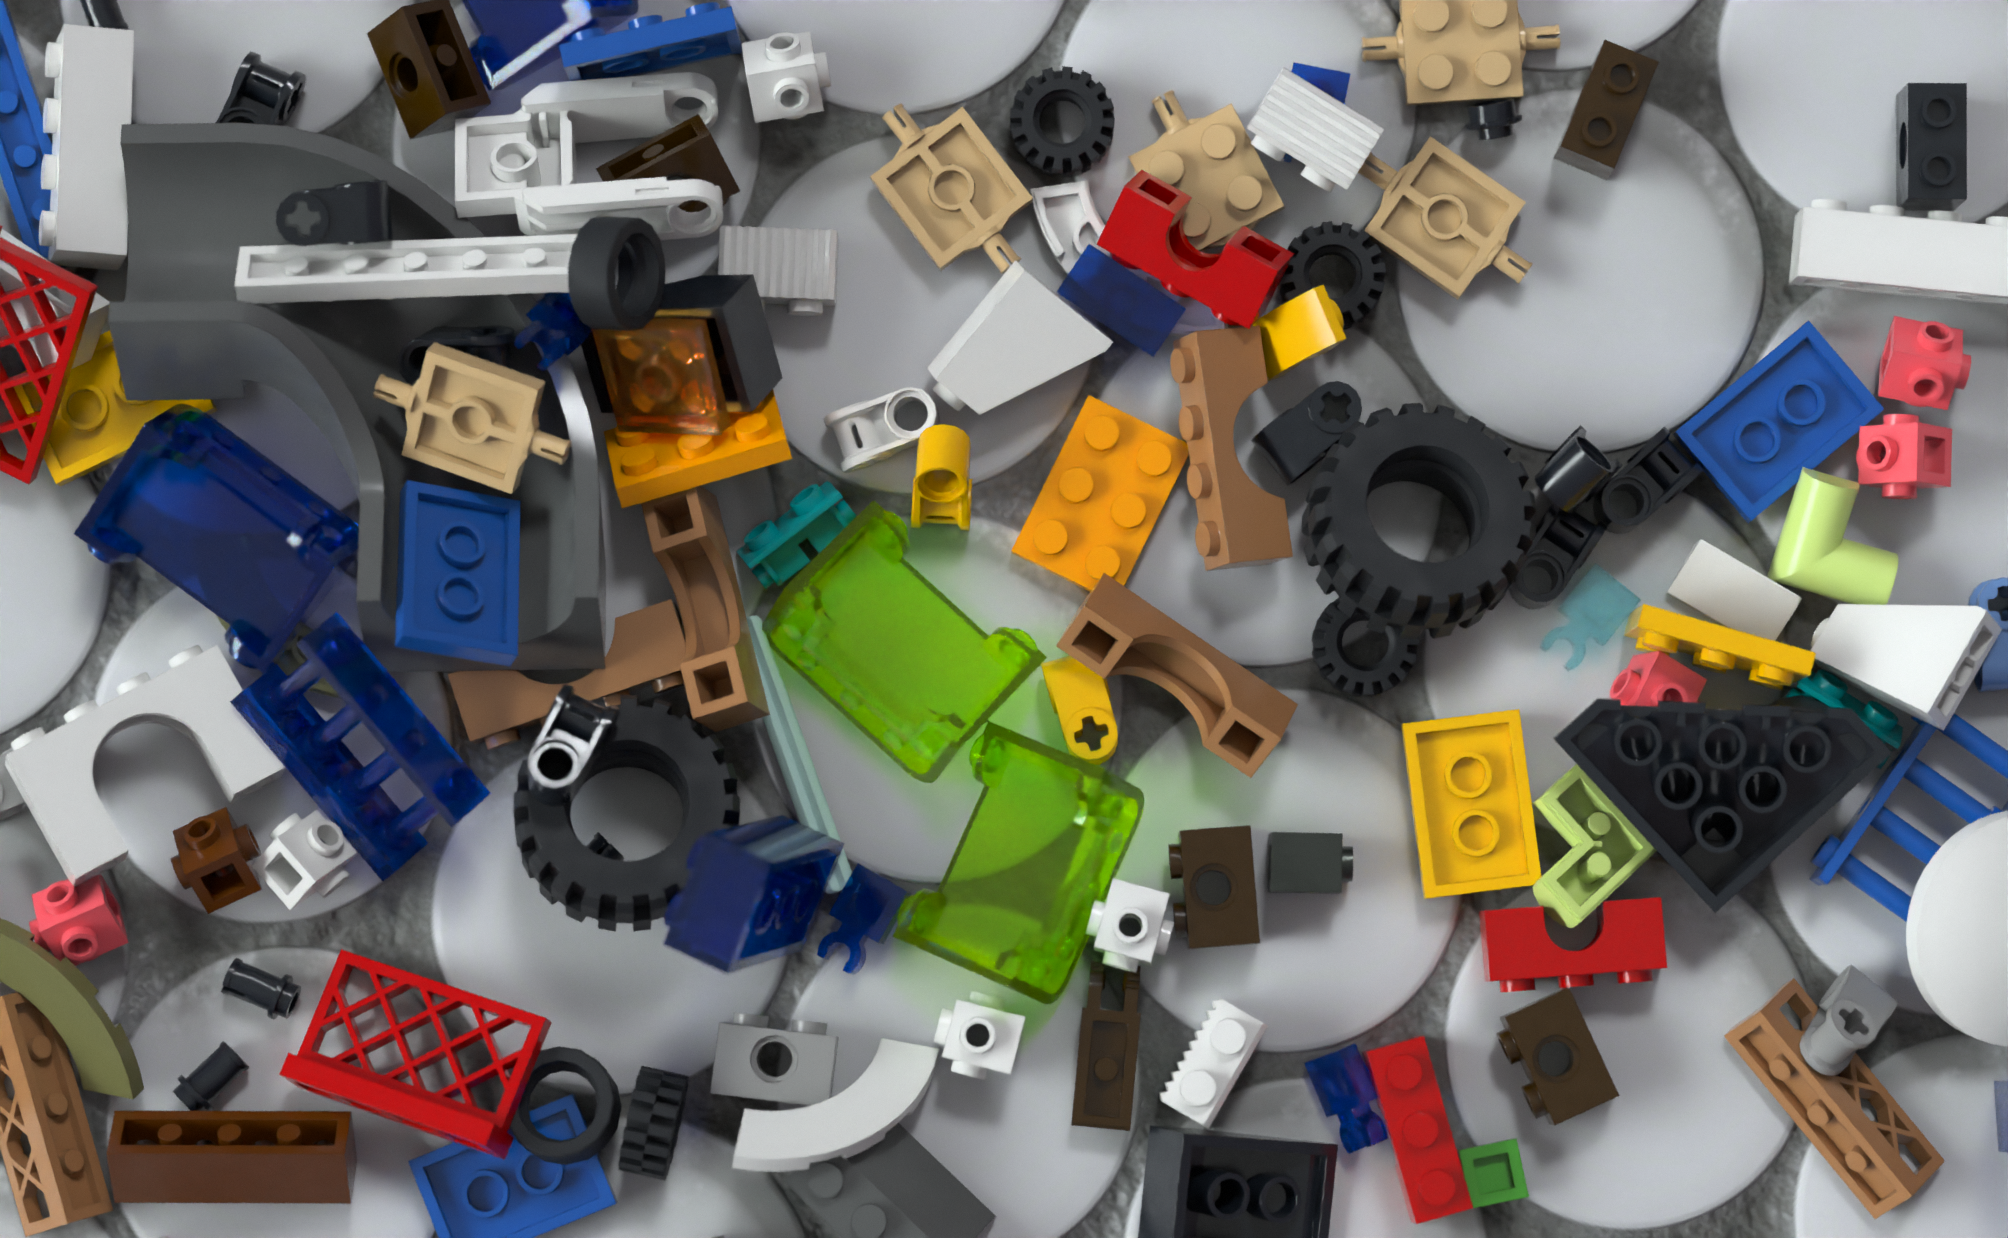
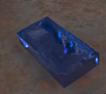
(1121, 301)

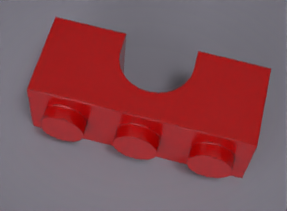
(1149, 236)
(1625, 942)
(1418, 1130)

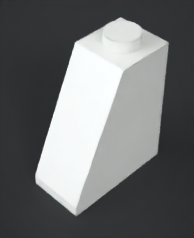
(1013, 344)
(1907, 653)

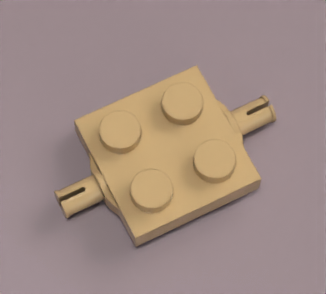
(1460, 49)
(1214, 166)
(951, 188)
(1444, 218)
(472, 418)

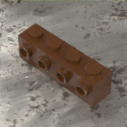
(232, 1157)

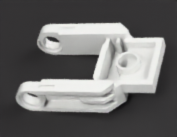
(530, 159)

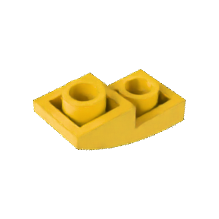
(1300, 331)

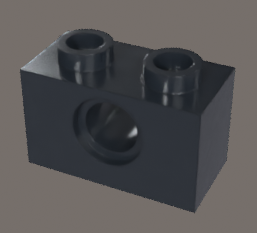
(1931, 146)

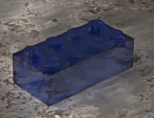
(751, 893)

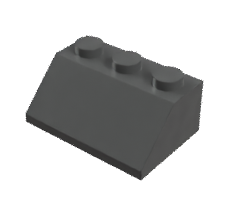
(891, 1193)

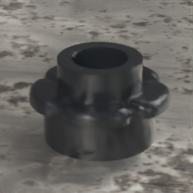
(1493, 118)

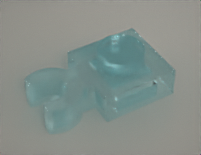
(1594, 610)

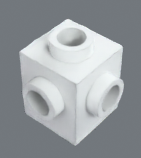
(785, 76)
(305, 858)
(1135, 903)
(1003, 1042)

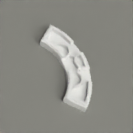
(1072, 222)
(842, 1123)

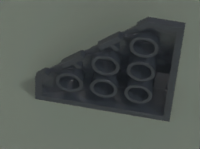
(1721, 785)

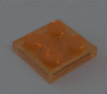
(663, 378)

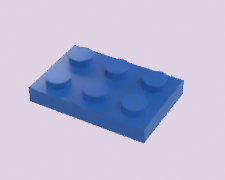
(652, 44)
(1778, 419)
(458, 573)
(513, 1197)

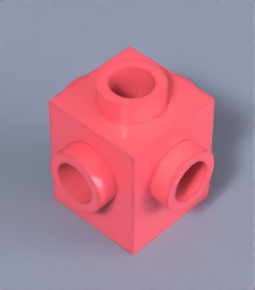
(1923, 363)
(1904, 456)
(1656, 678)
(78, 920)

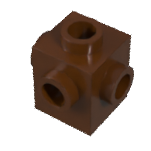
(216, 859)

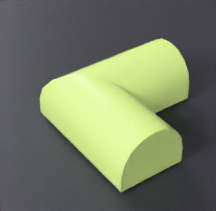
(1817, 556)
(1602, 852)

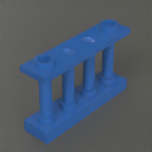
(1834, 853)

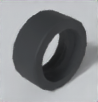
(594, 273)
(601, 1128)

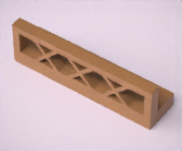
(1830, 1106)
(52, 1117)

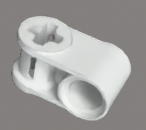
(877, 427)

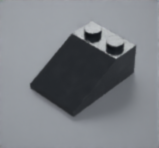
(736, 331)
(1235, 1185)

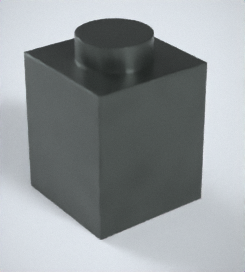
(1308, 863)

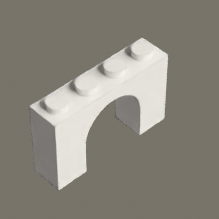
(57, 767)

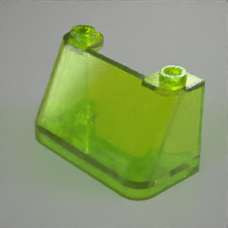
(896, 647)
(1026, 866)

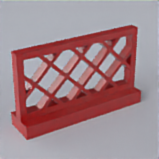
(51, 392)
(407, 1103)

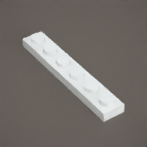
(404, 269)

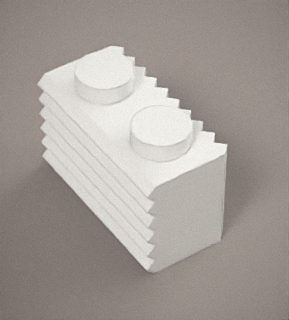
(1314, 130)
(787, 264)
(1213, 1062)

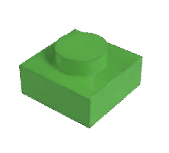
(1493, 1172)

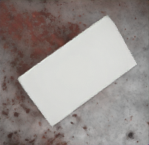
(1733, 592)

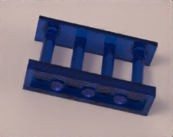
(331, 772)

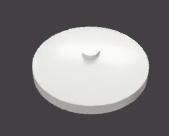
(1962, 930)

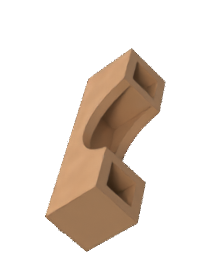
(1235, 516)
(642, 654)
(719, 654)
(1233, 708)

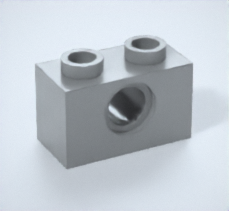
(741, 1075)

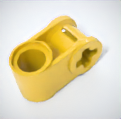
(942, 478)
(1079, 699)

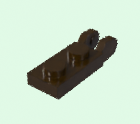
(1107, 1056)

